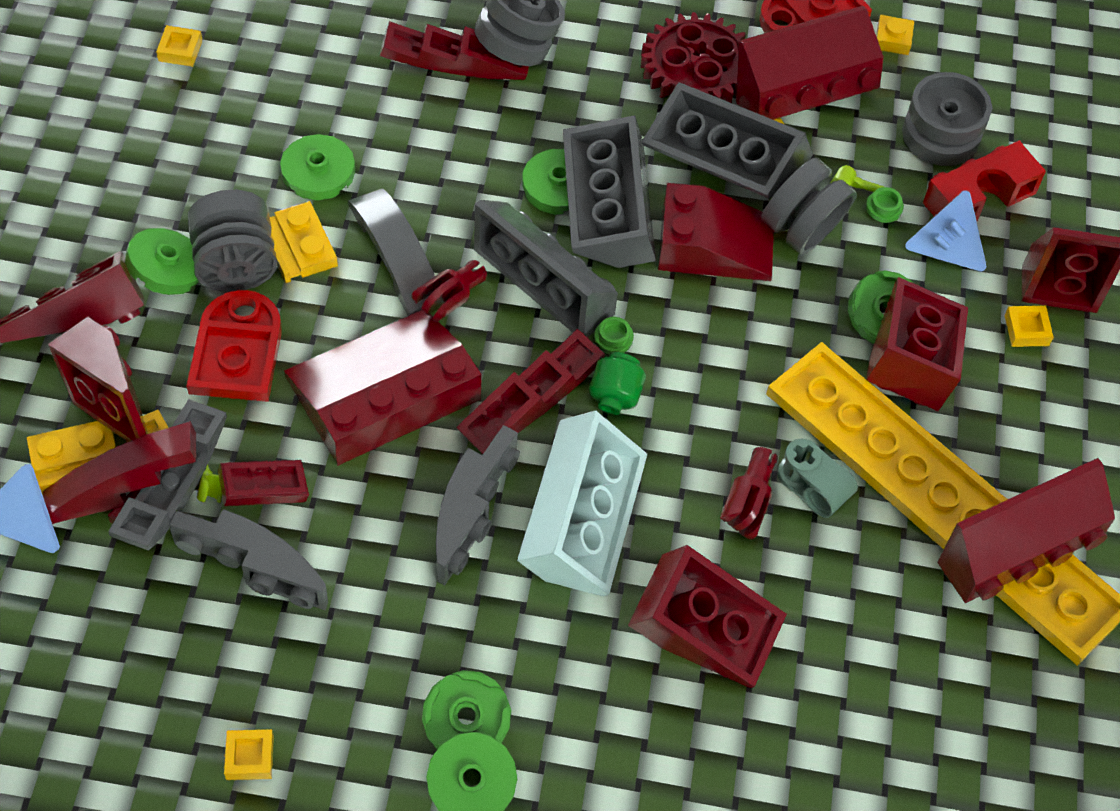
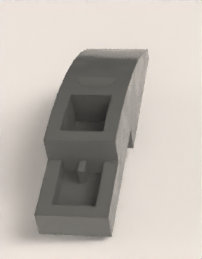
(466, 502)
(266, 559)

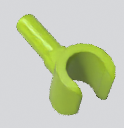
(849, 175)
(209, 486)

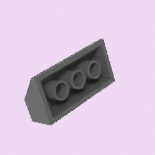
(727, 141)
(609, 193)
(542, 267)

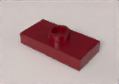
(262, 482)

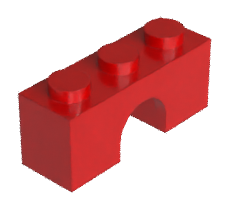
(1005, 172)

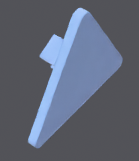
(952, 235)
(25, 512)

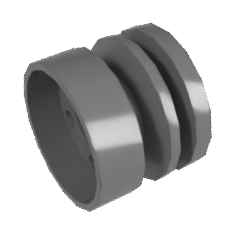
(231, 240)

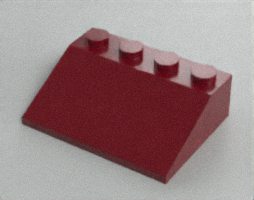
(385, 385)

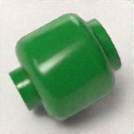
(617, 382)

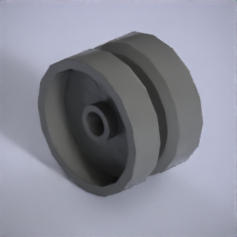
(519, 29)
(946, 118)
(808, 206)

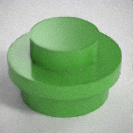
(885, 205)
(614, 335)

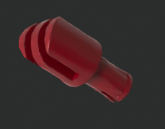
(449, 289)
(750, 494)

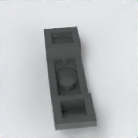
(395, 244)
(148, 516)

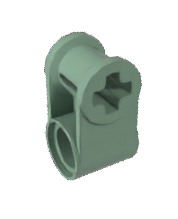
(818, 480)

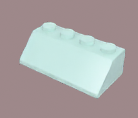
(583, 505)

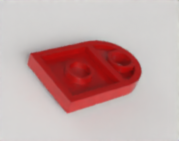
(801, 11)
(235, 352)

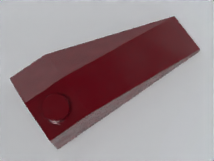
(99, 292)

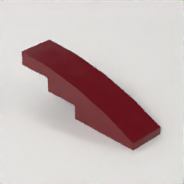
(447, 52)
(533, 392)
(126, 468)

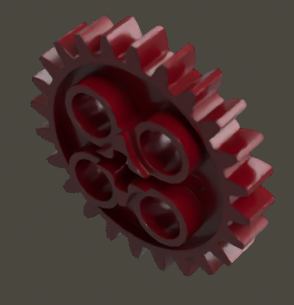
(694, 54)

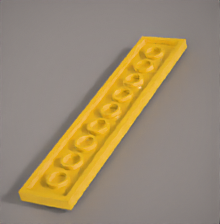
(936, 491)

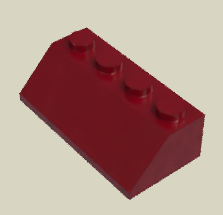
(809, 64)
(1029, 532)

